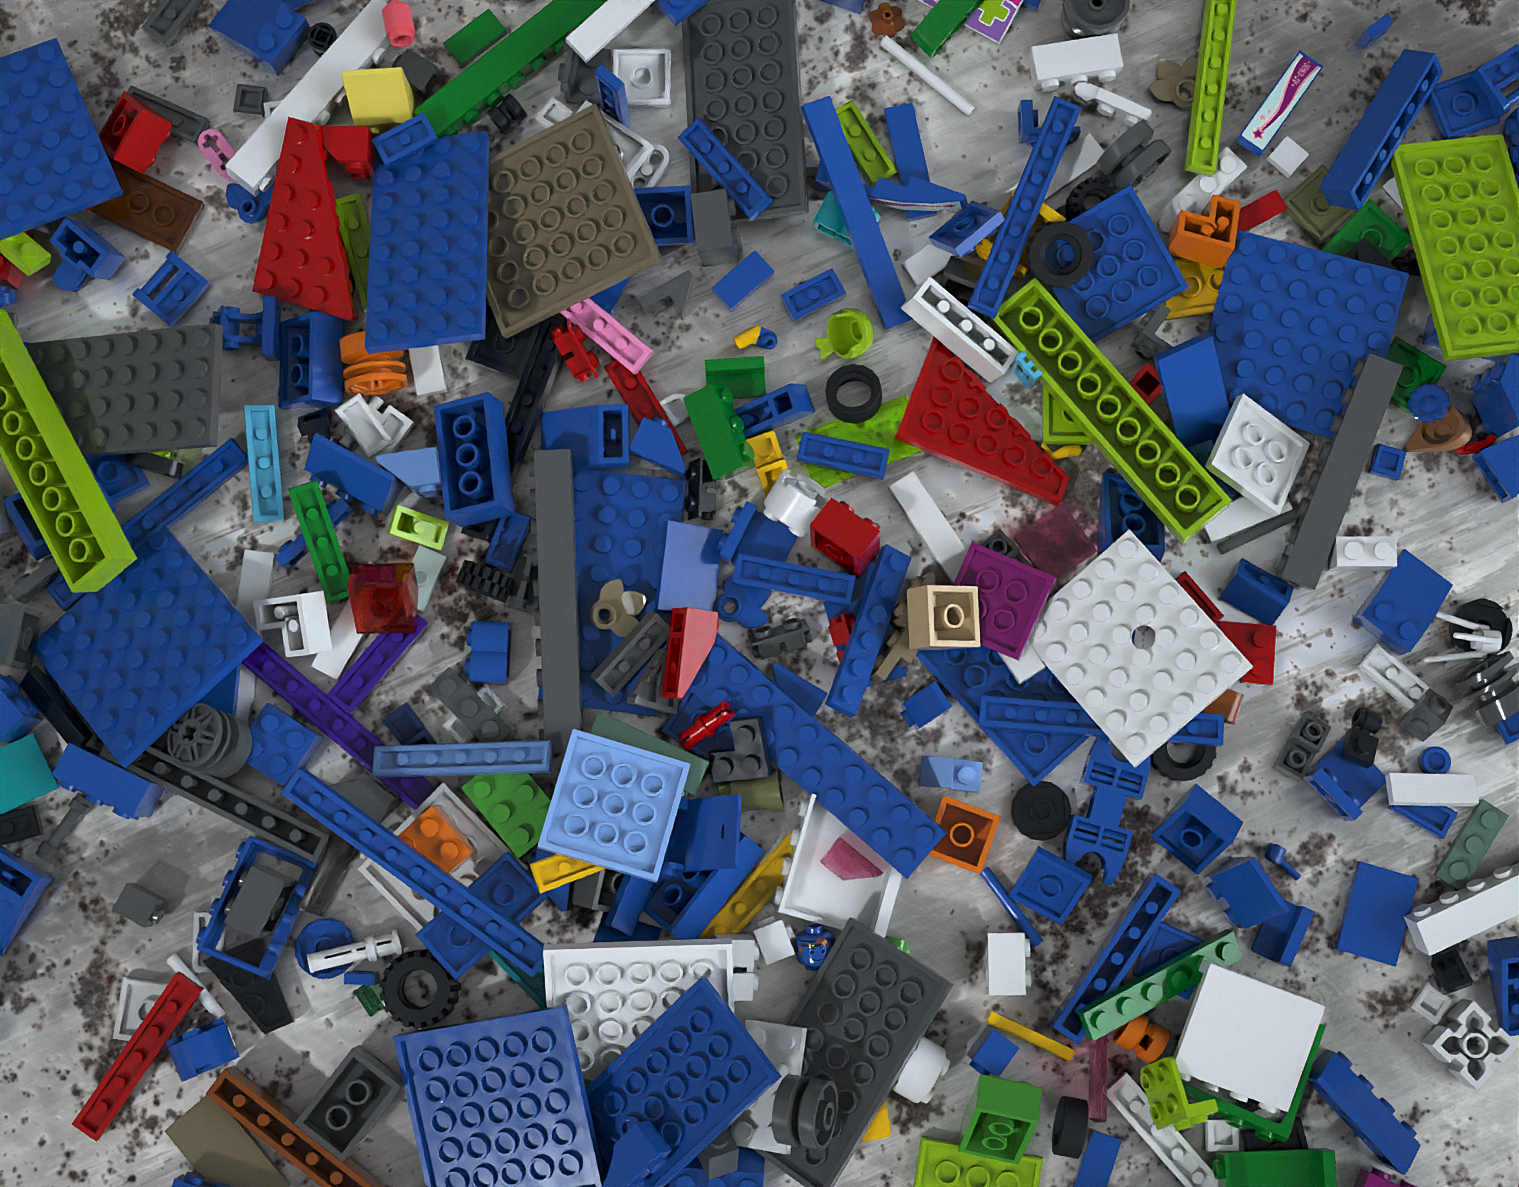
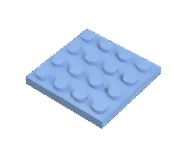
(614, 806)

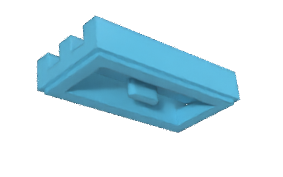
(1034, 377)

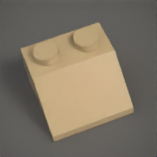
(943, 617)

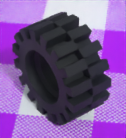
(1084, 189)
(484, 580)

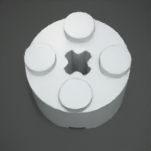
(795, 502)
(922, 1071)

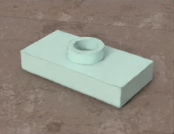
(428, 569)

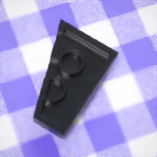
(258, 997)

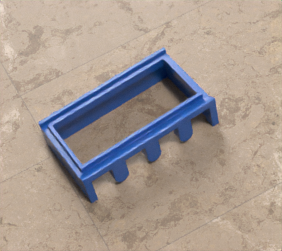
(247, 855)

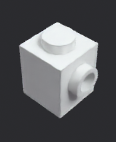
(774, 939)

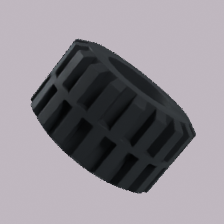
(395, 997)

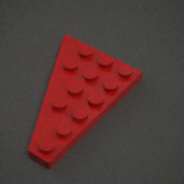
(301, 239)
(963, 424)

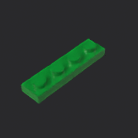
(321, 539)

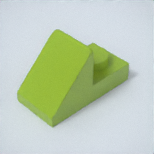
(417, 528)

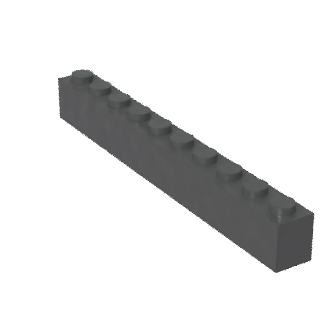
(557, 596)

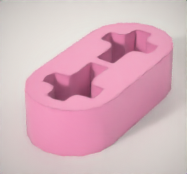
(216, 158)

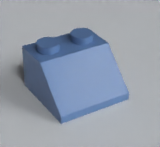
(416, 470)

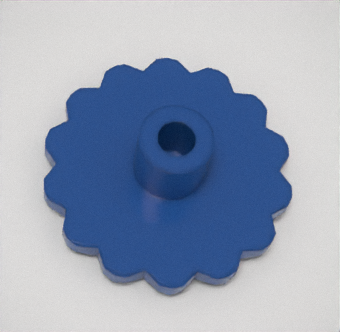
(1429, 403)

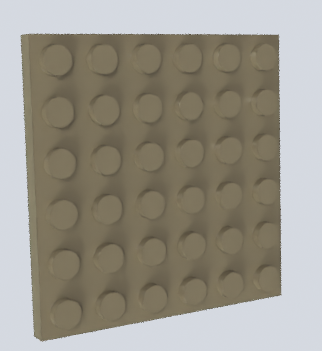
(561, 222)

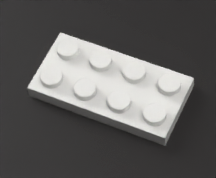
(785, 1050)

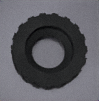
(1082, 254)
(1183, 771)

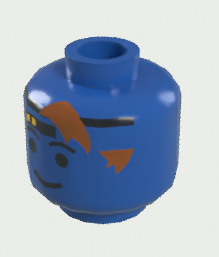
(813, 946)

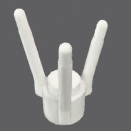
(1482, 639)

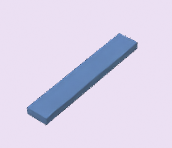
(462, 759)

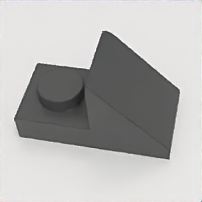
(675, 291)

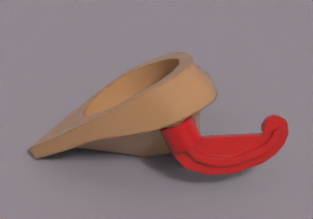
(1445, 435)

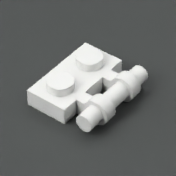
(394, 423)

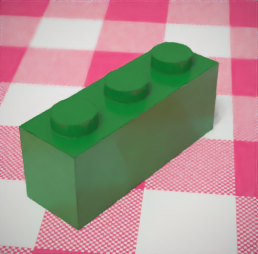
(719, 431)

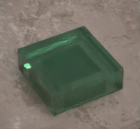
(369, 1000)

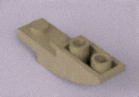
(898, 641)

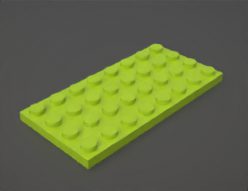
(1466, 240)

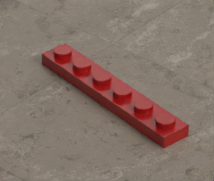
(137, 1056)

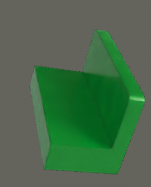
(741, 375)

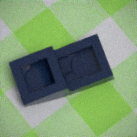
(408, 727)

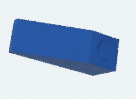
(775, 409)
(1504, 979)

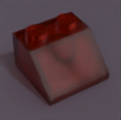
(384, 597)

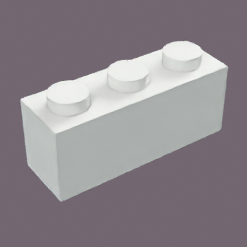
(1075, 62)

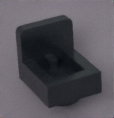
(1449, 970)

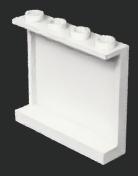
(820, 895)
(1247, 1037)

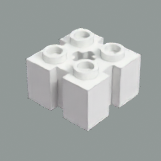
(1487, 1042)

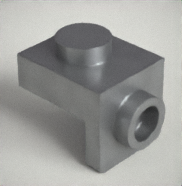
(1427, 715)

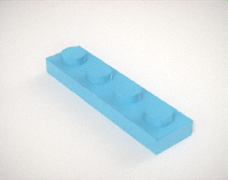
(263, 464)

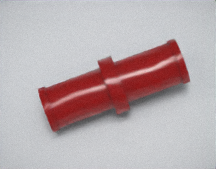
(706, 725)

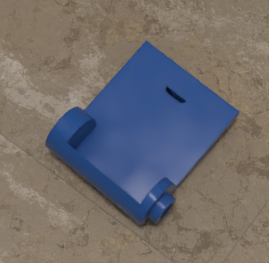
(704, 836)

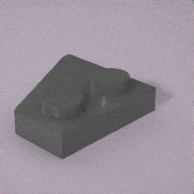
(649, 687)

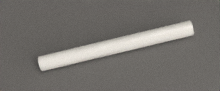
(927, 75)

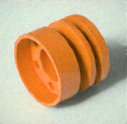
(373, 372)

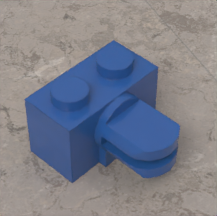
(83, 255)

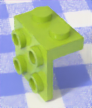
(1168, 1098)

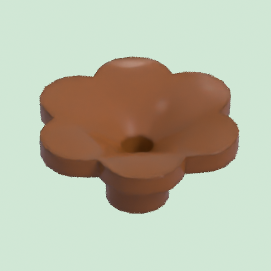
(886, 25)

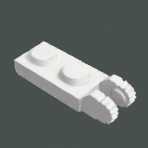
(1110, 103)

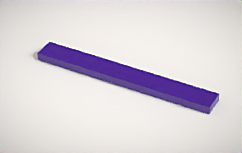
(330, 719)

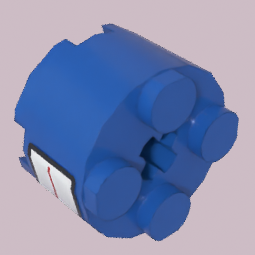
(202, 1049)

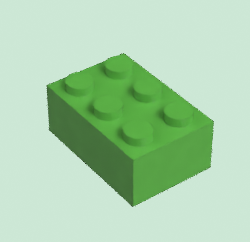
(513, 806)
(1000, 1119)

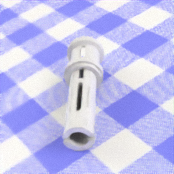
(370, 948)

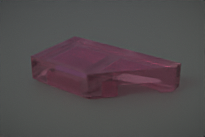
(848, 862)

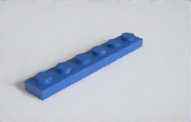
(868, 631)

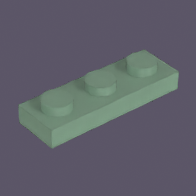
(1470, 845)

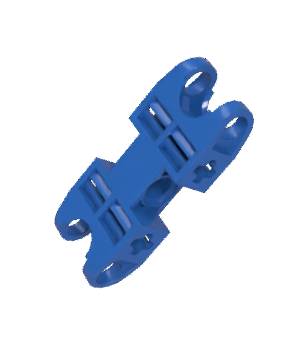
(1105, 809)

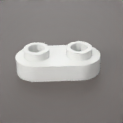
(649, 173)

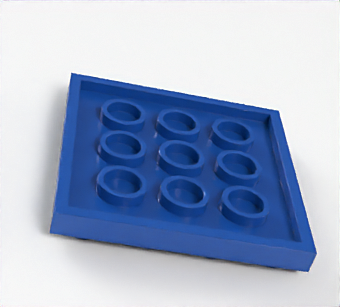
(1127, 271)

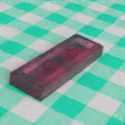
(1098, 1080)

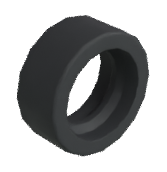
(848, 374)
(1070, 1127)

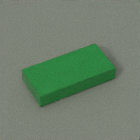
(475, 38)

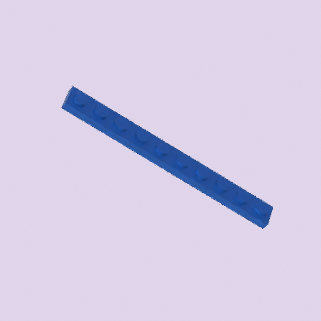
(415, 870)

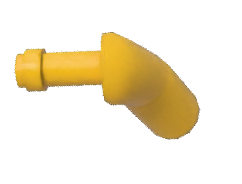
(1063, 452)

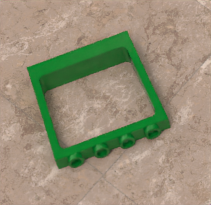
(1238, 1117)

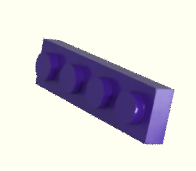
(373, 667)

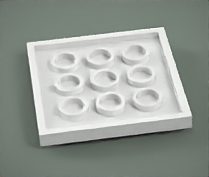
(481, 836)

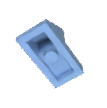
(950, 773)

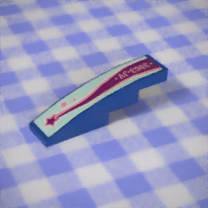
(1279, 103)
(917, 195)

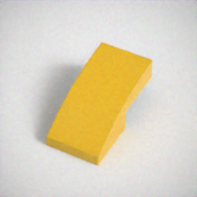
(767, 458)

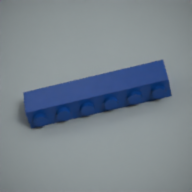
(1381, 129)
(1116, 953)

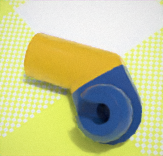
(756, 335)

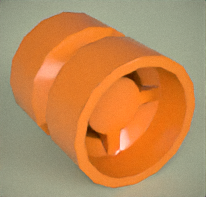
(1131, 1033)

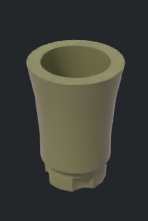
(756, 793)

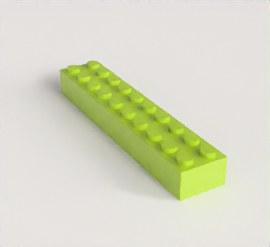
(1111, 412)
(55, 474)

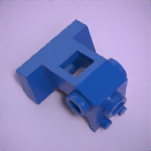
(266, 323)

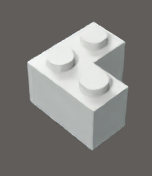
(301, 619)

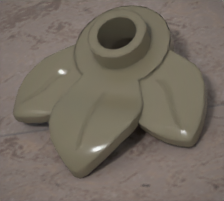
(1175, 79)
(622, 606)

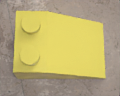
(379, 98)

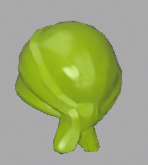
(848, 334)

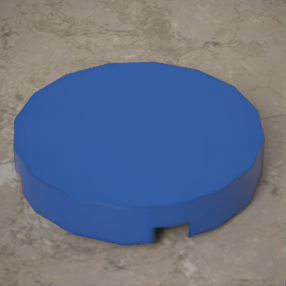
(321, 936)

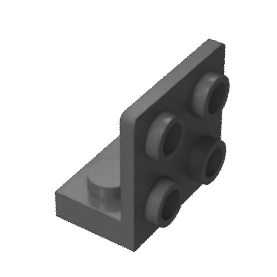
(578, 77)

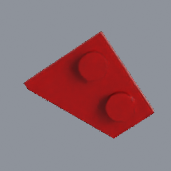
(1256, 645)

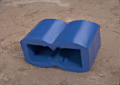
(489, 652)

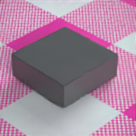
(250, 100)

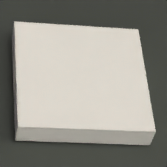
(645, 76)
(135, 1002)

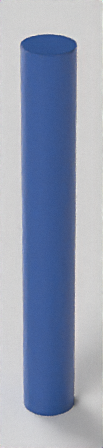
(1011, 907)

